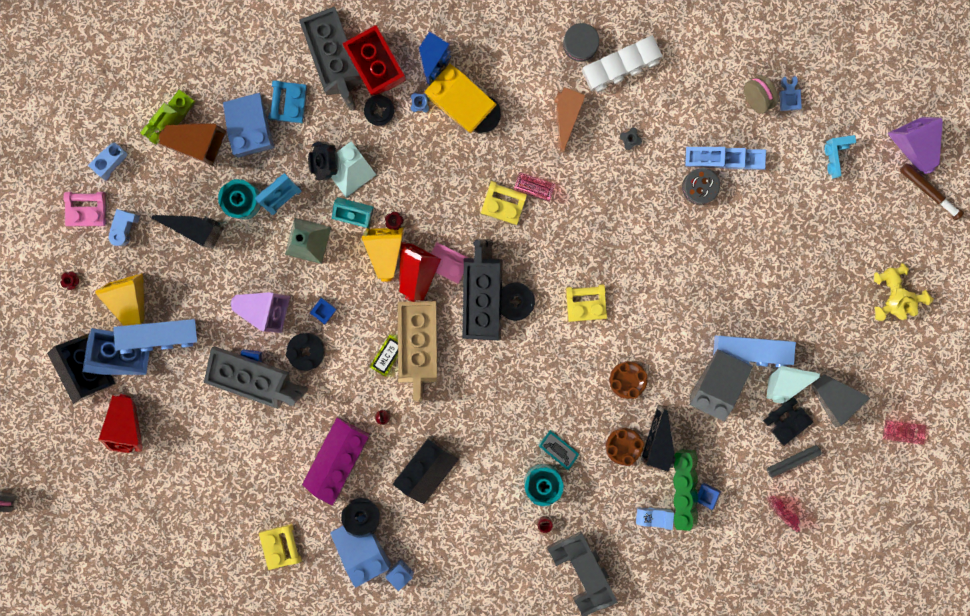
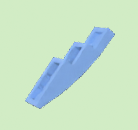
(726, 158)

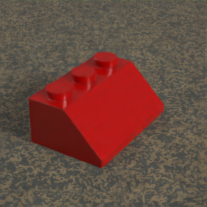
(374, 61)

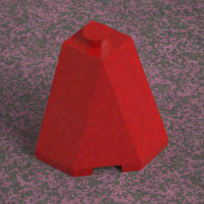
(416, 271)
(121, 426)

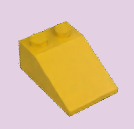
(459, 98)

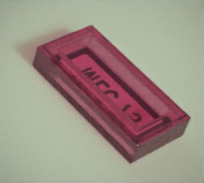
(534, 186)

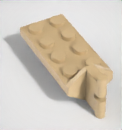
(417, 344)

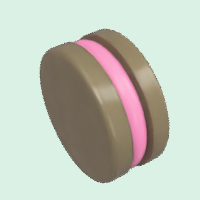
(761, 94)

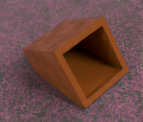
(194, 140)

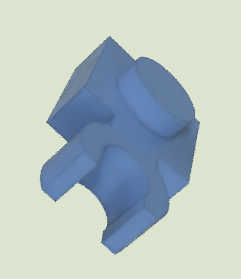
(790, 98)

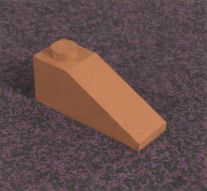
(567, 111)

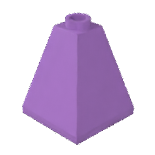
(920, 142)

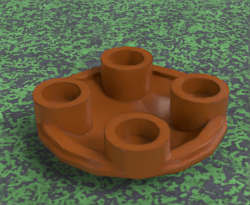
(628, 380)
(624, 446)

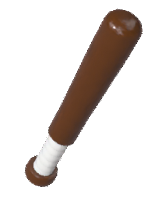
(923, 184)

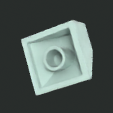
(352, 169)
(788, 382)

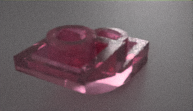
(786, 516)

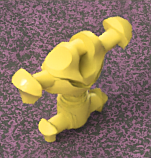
(900, 300)

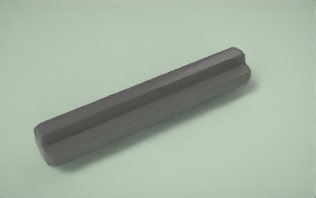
(794, 461)

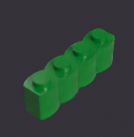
(686, 495)

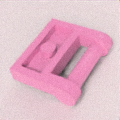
(85, 215)

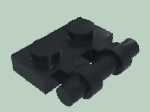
(791, 425)

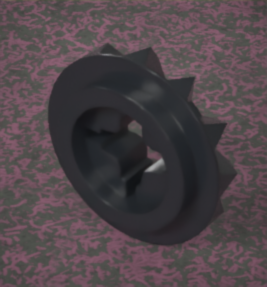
(370, 107)

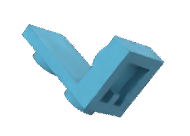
(831, 150)

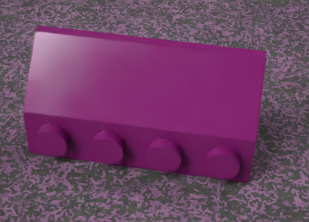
(335, 461)

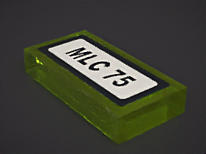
(386, 356)

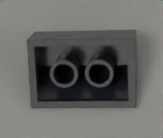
(69, 362)
(425, 471)

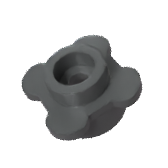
(625, 137)

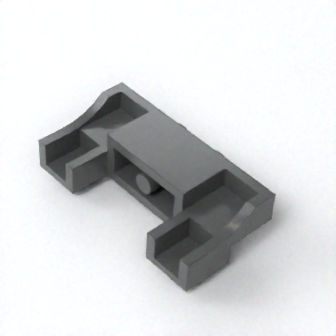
(585, 562)

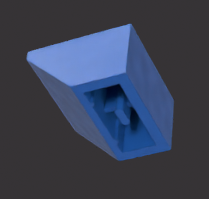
(434, 55)

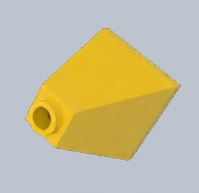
(383, 250)
(125, 299)

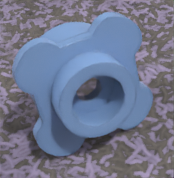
(419, 107)

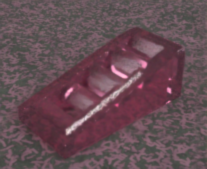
(892, 430)

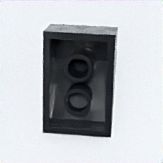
(200, 230)
(659, 444)

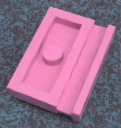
(451, 262)

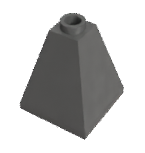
(838, 399)

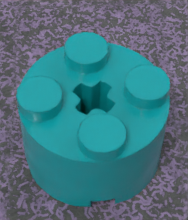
(236, 189)
(550, 493)

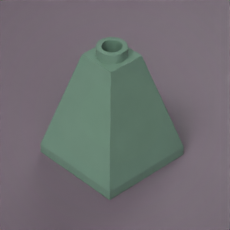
(308, 240)

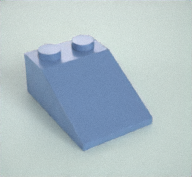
(247, 125)
(105, 360)
(361, 557)

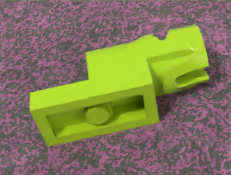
(168, 115)

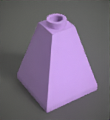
(262, 310)

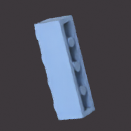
(155, 334)
(757, 350)

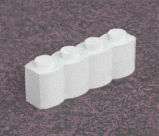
(621, 63)

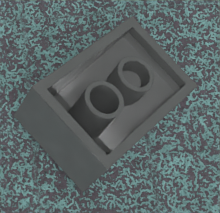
(720, 385)

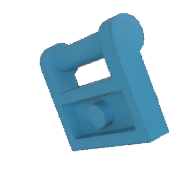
(294, 102)
(277, 194)

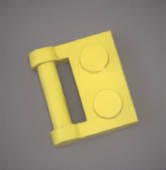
(502, 209)
(586, 309)
(274, 549)

